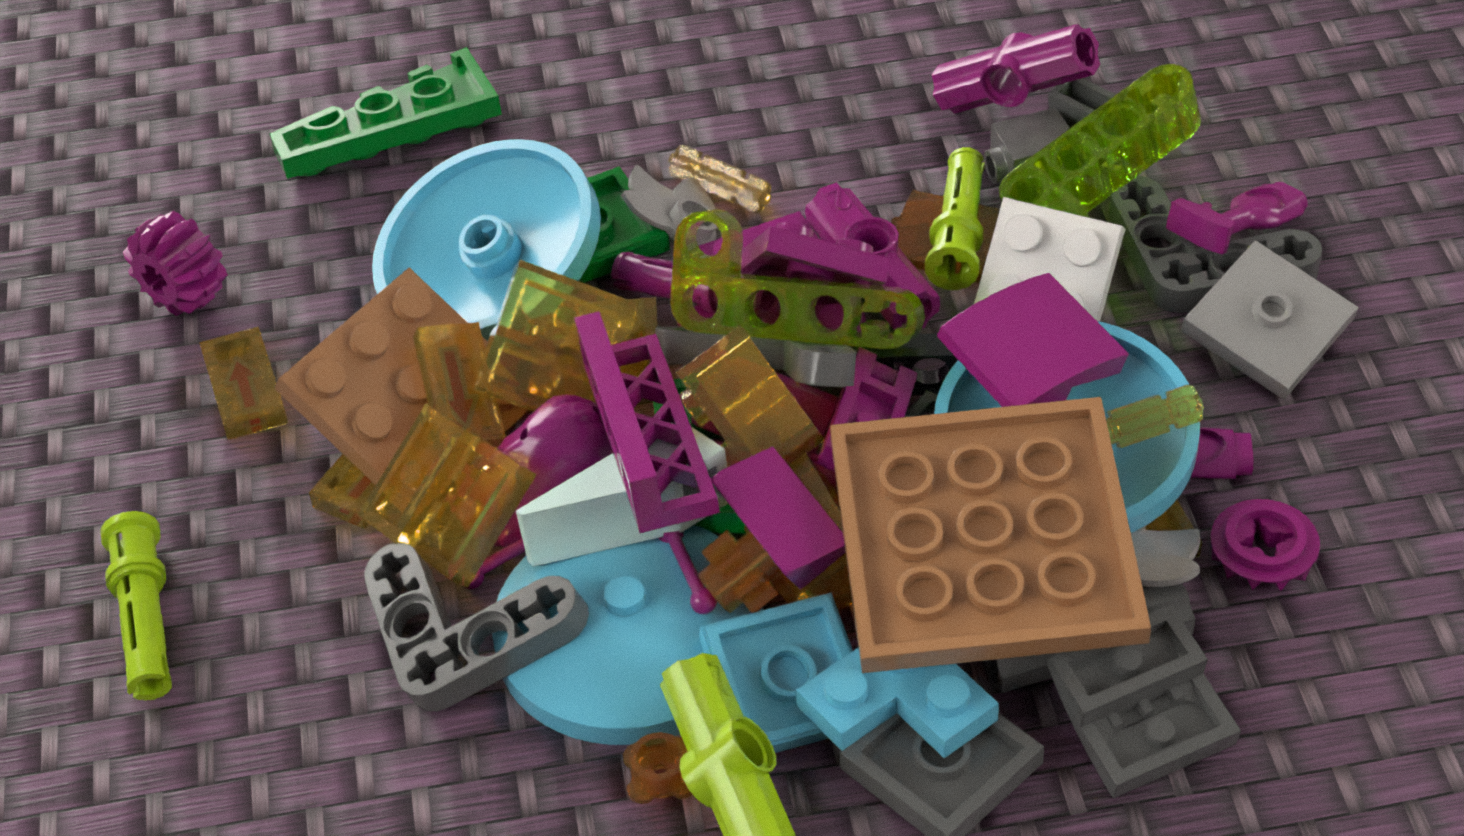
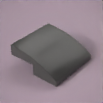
(1143, 705)

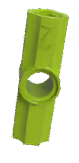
(726, 751)

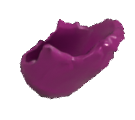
(556, 445)

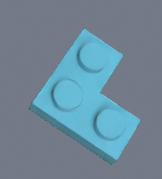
(934, 700)

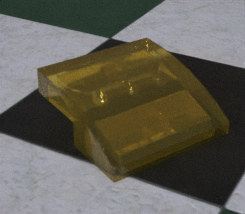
(536, 340)
(447, 495)

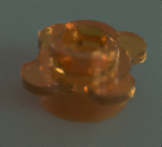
(652, 753)

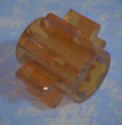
(739, 572)

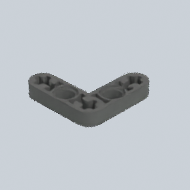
(1181, 273)
(802, 361)
(442, 644)

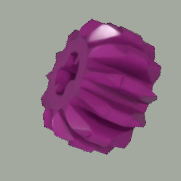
(175, 263)

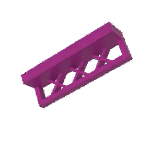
(633, 433)

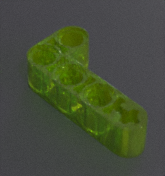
(1109, 144)
(796, 296)

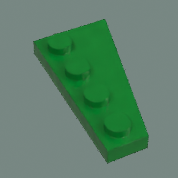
(385, 119)

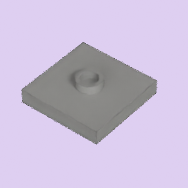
(1269, 319)

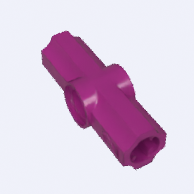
(1016, 69)
(840, 215)

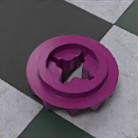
(1275, 524)

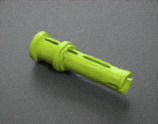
(957, 231)
(136, 581)

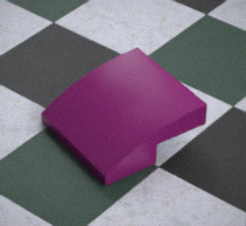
(1032, 343)

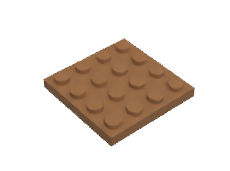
(986, 535)

